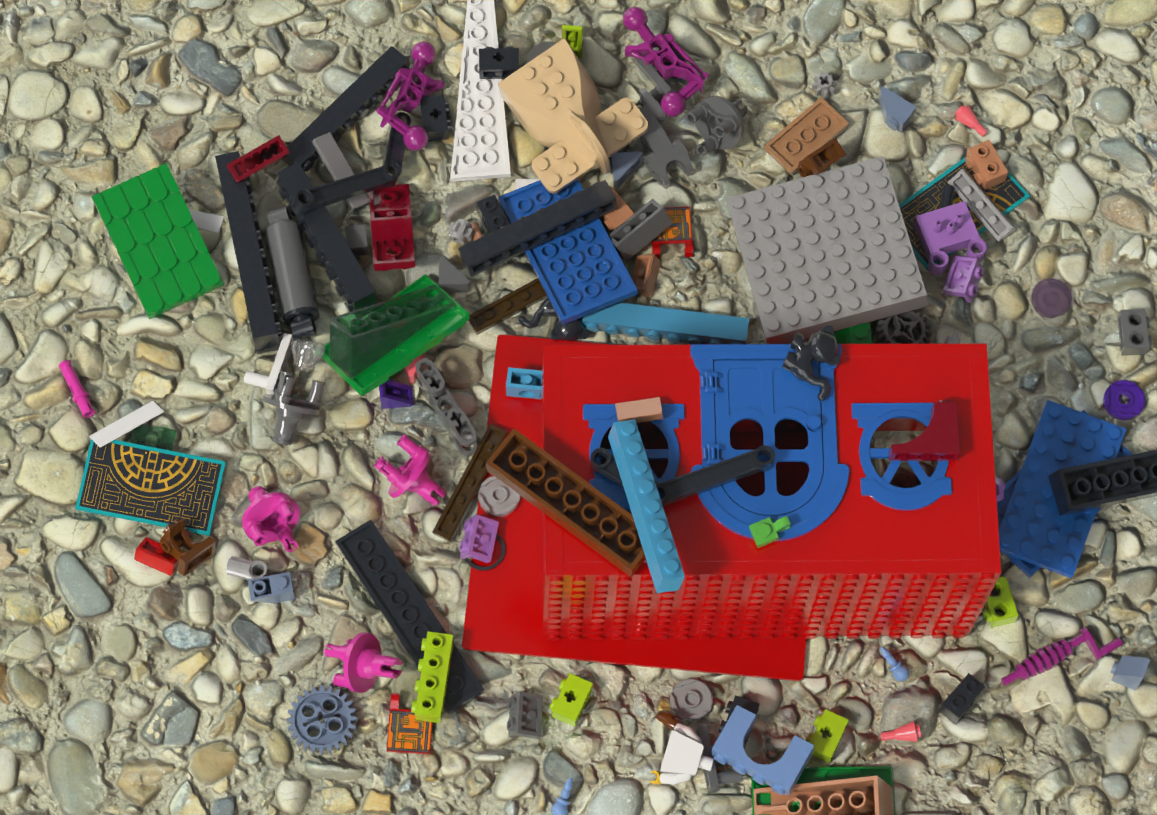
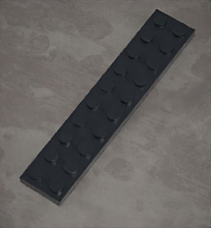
(403, 606)

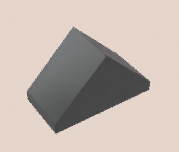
(451, 278)

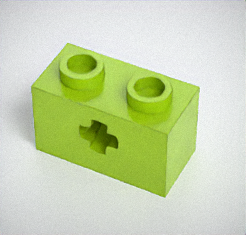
(571, 711)
(835, 727)

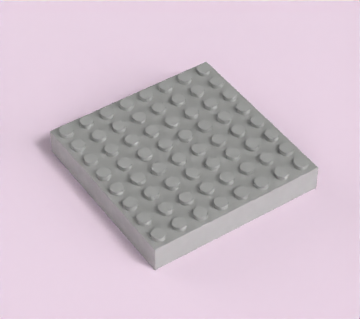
(826, 251)

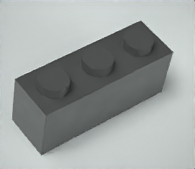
(640, 229)

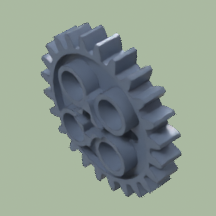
(317, 701)

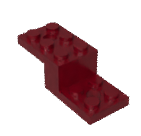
(391, 228)

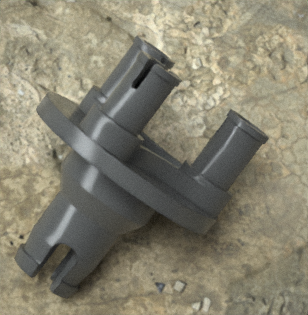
(717, 123)
(291, 408)

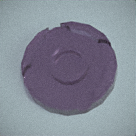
(1051, 298)

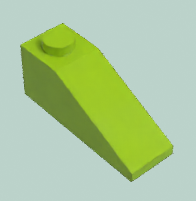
(574, 36)

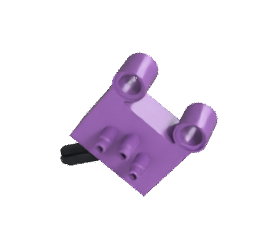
(948, 231)

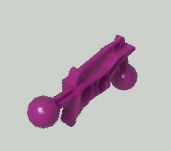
(413, 87)
(672, 103)

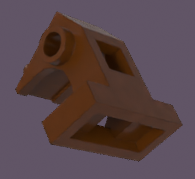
(816, 161)
(179, 536)

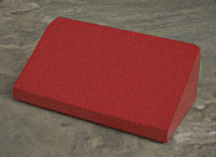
(151, 554)

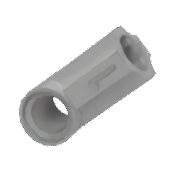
(245, 568)

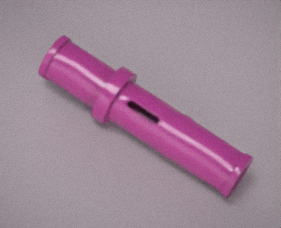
(80, 396)

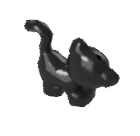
(568, 331)
(821, 348)

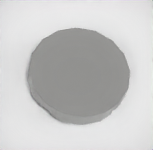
(497, 497)
(691, 700)

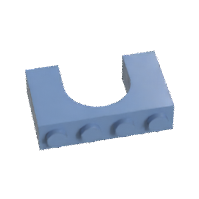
(779, 775)

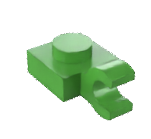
(766, 532)

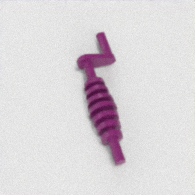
(1051, 655)

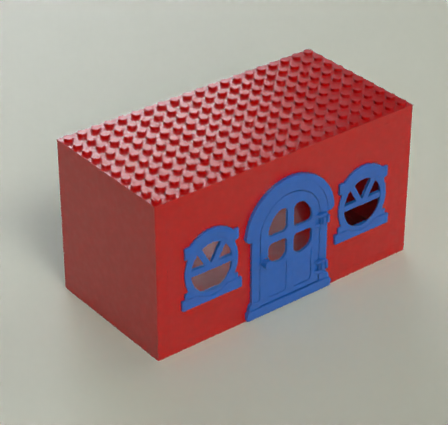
(857, 547)

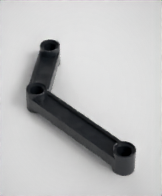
(358, 183)
(695, 481)

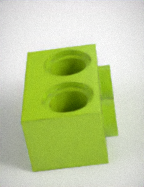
(1004, 602)

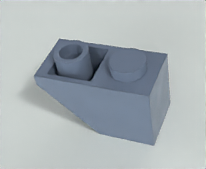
(272, 588)

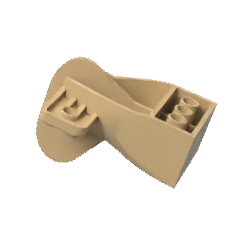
(563, 112)

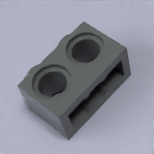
(1128, 332)

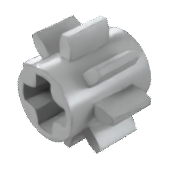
(824, 85)
(460, 231)

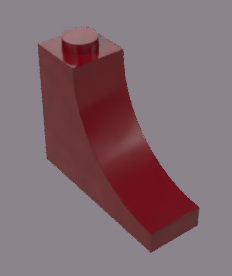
(258, 159)
(937, 441)

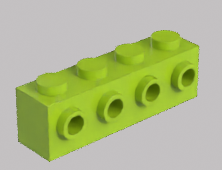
(434, 677)

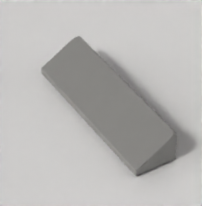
(337, 165)
(982, 205)

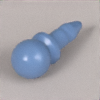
(899, 671)
(561, 806)

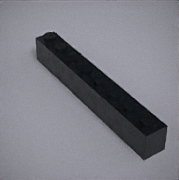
(347, 107)
(538, 228)

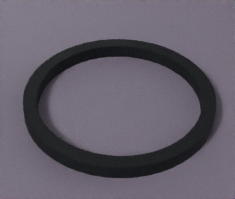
(491, 566)

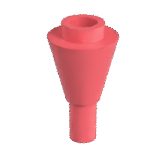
(967, 117)
(907, 732)

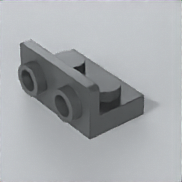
(525, 715)

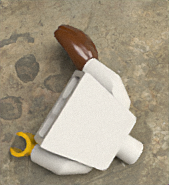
(682, 752)

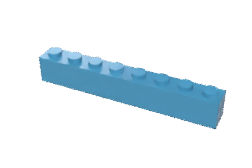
(668, 324)
(646, 506)

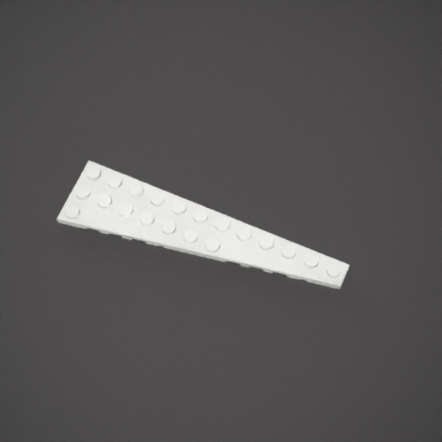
(480, 124)

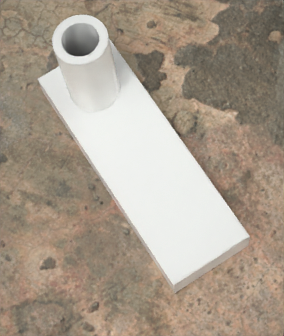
(271, 382)

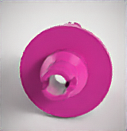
(412, 474)
(271, 518)
(362, 663)

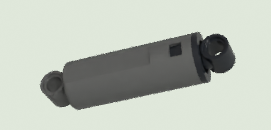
(291, 273)

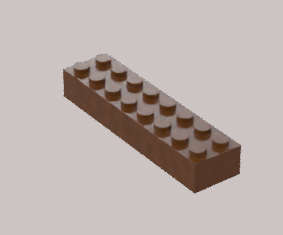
(568, 500)

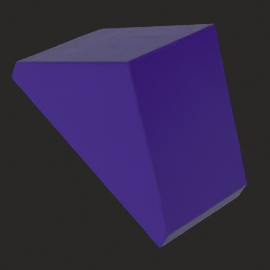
(395, 395)

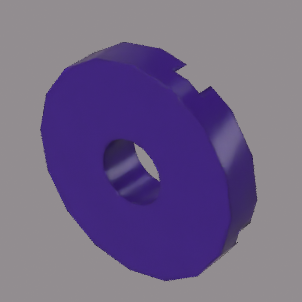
(1119, 410)

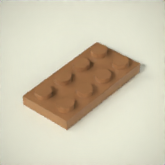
(805, 135)

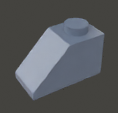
(895, 110)
(1129, 671)

